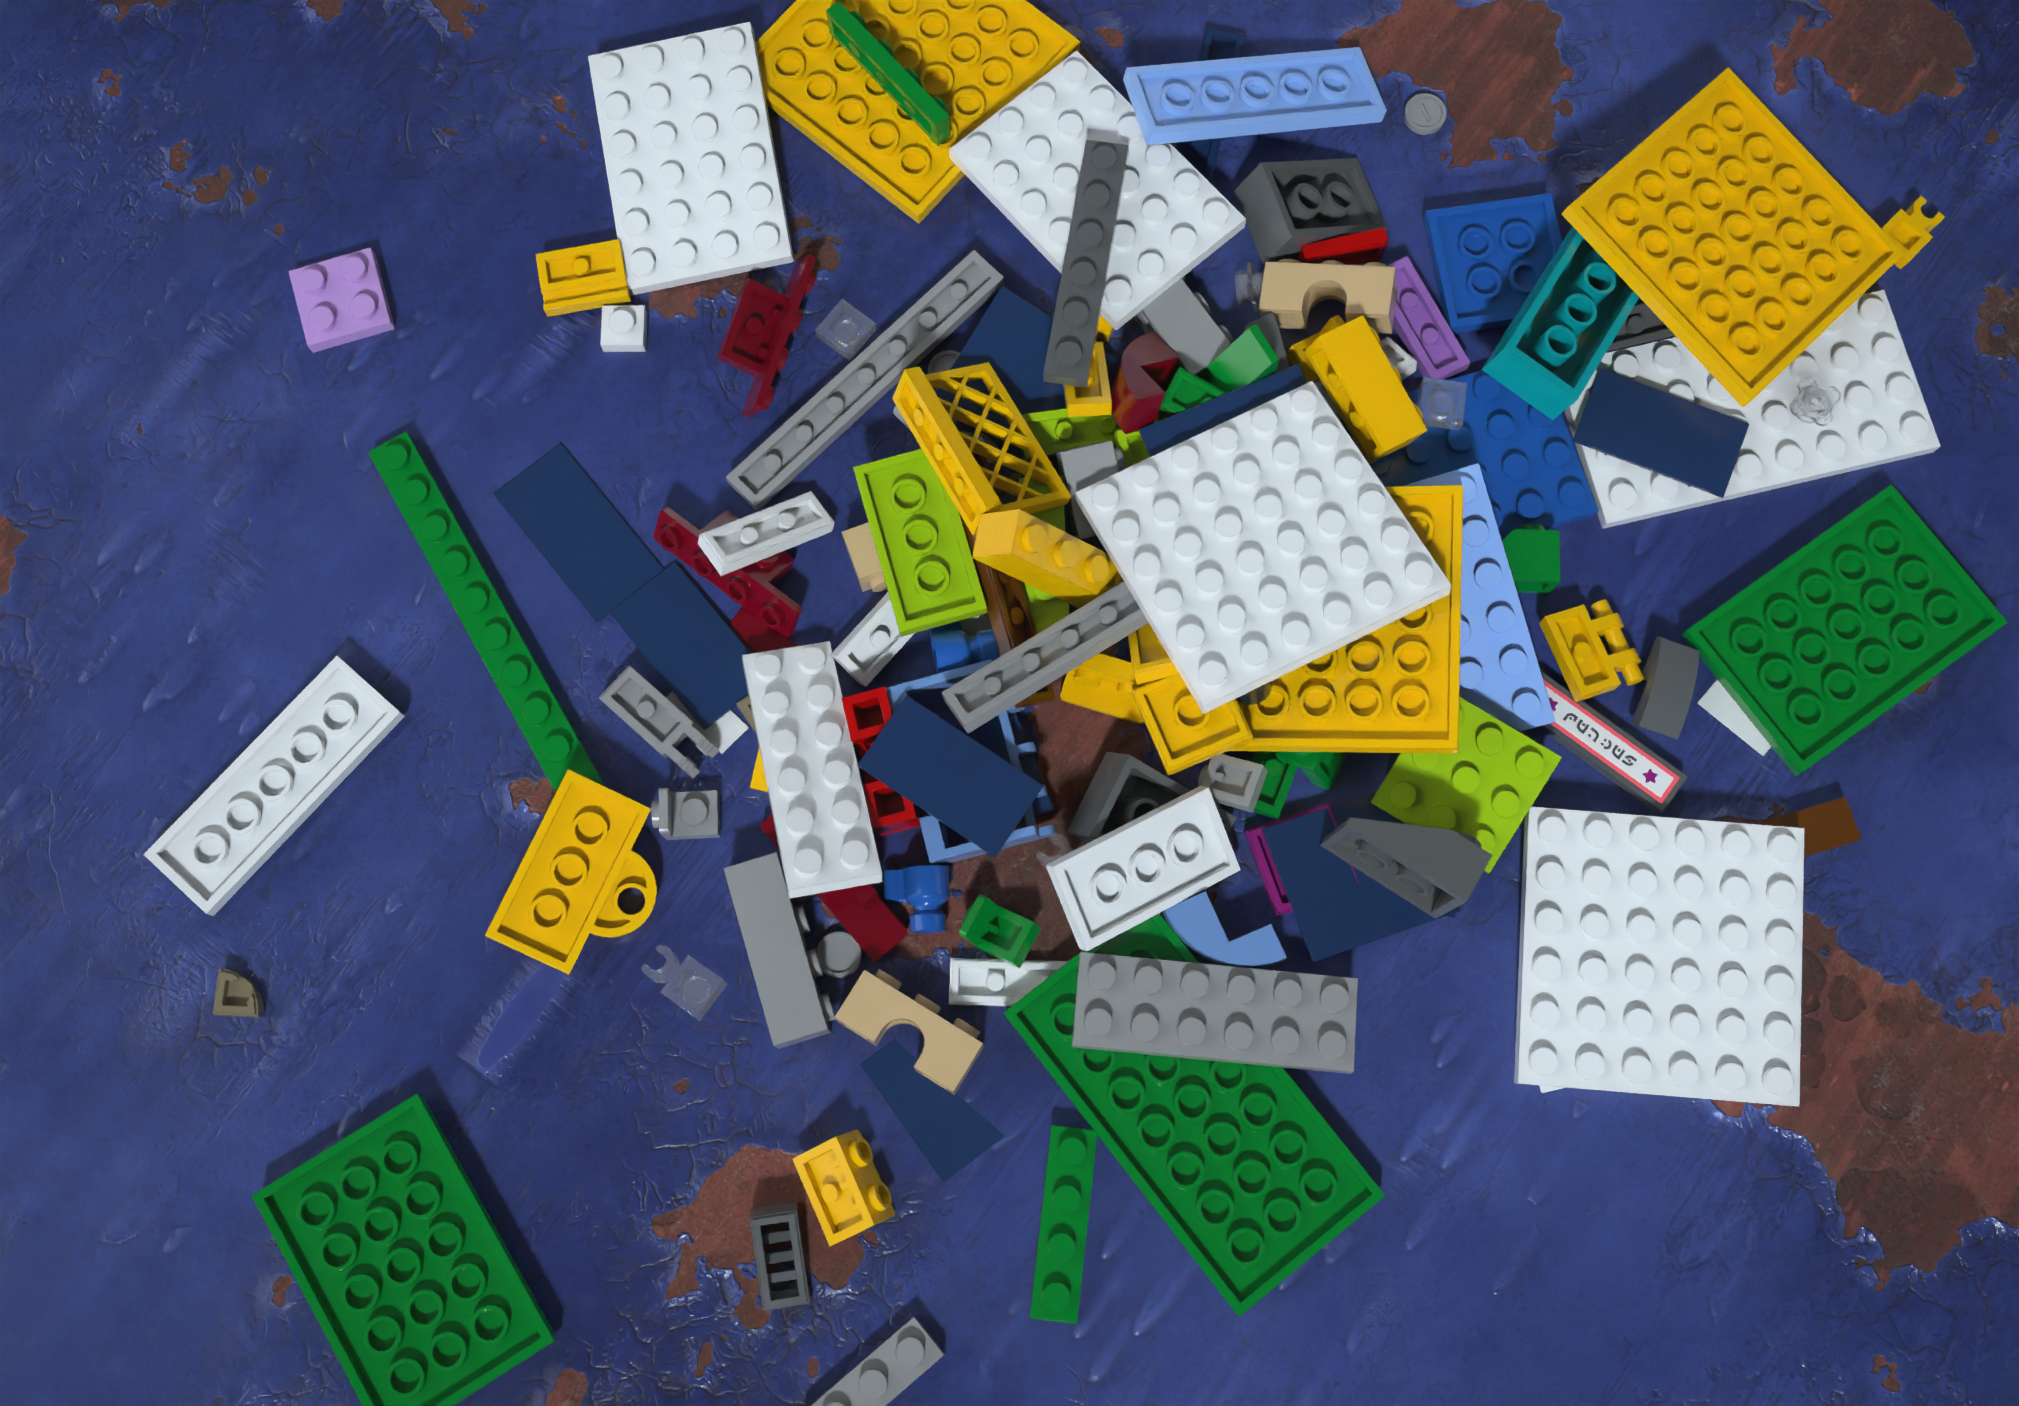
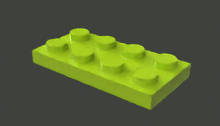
(919, 543)

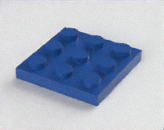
(1490, 257)

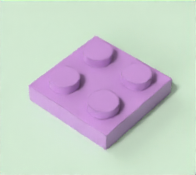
(341, 300)

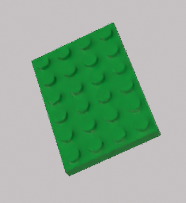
(1844, 629)
(404, 1264)

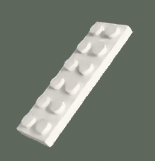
(811, 770)
(273, 786)

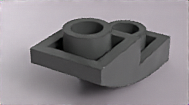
(1669, 689)

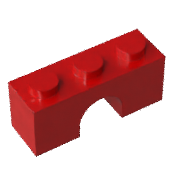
(866, 717)

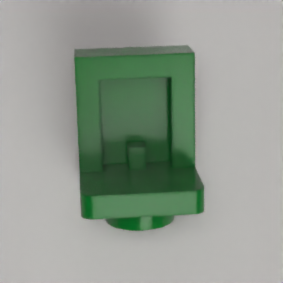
(998, 931)

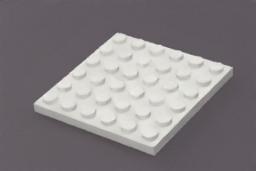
(1261, 546)
(1660, 956)

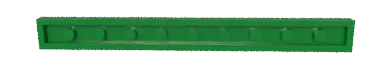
(482, 611)

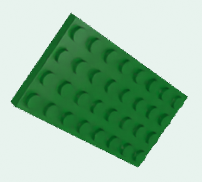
(1214, 1146)

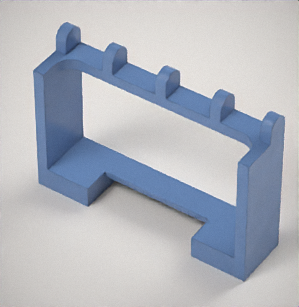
(933, 830)

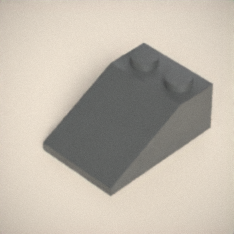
(1305, 204)
(1123, 792)
(1419, 863)

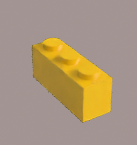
(1366, 389)

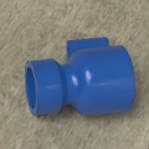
(956, 649)
(926, 890)

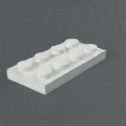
(1143, 868)

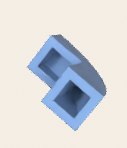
(1204, 937)

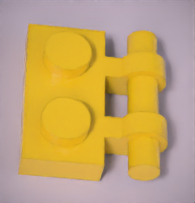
(1581, 653)

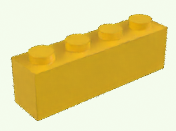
(1044, 557)

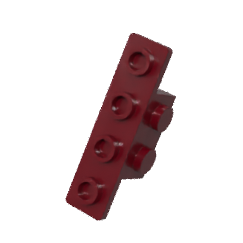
(761, 329)
(748, 586)
(858, 911)

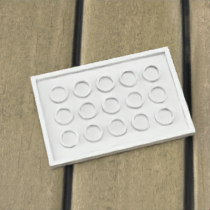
(690, 158)
(1031, 167)

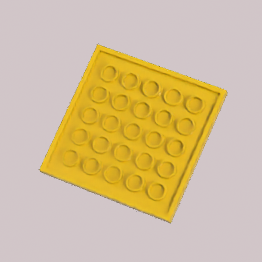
(963, 52)
(1733, 236)
(1393, 685)

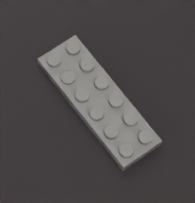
(1215, 1013)

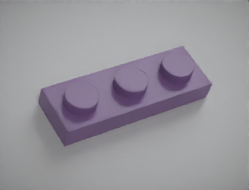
(1424, 327)

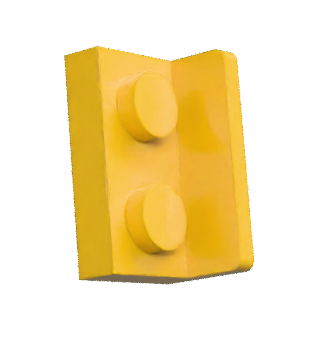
(1103, 686)
(844, 1186)

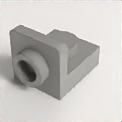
(1233, 781)
(687, 814)

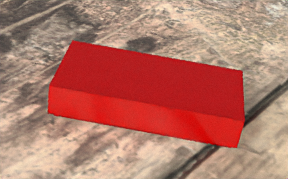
(1348, 249)

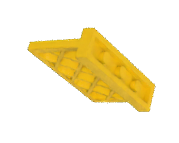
(951, 450)

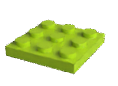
(1471, 792)

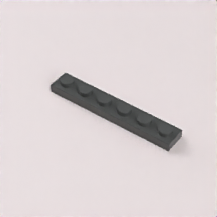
(1086, 264)

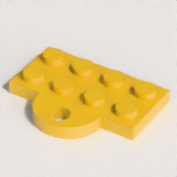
(575, 875)

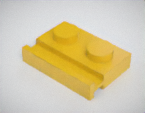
(582, 278)

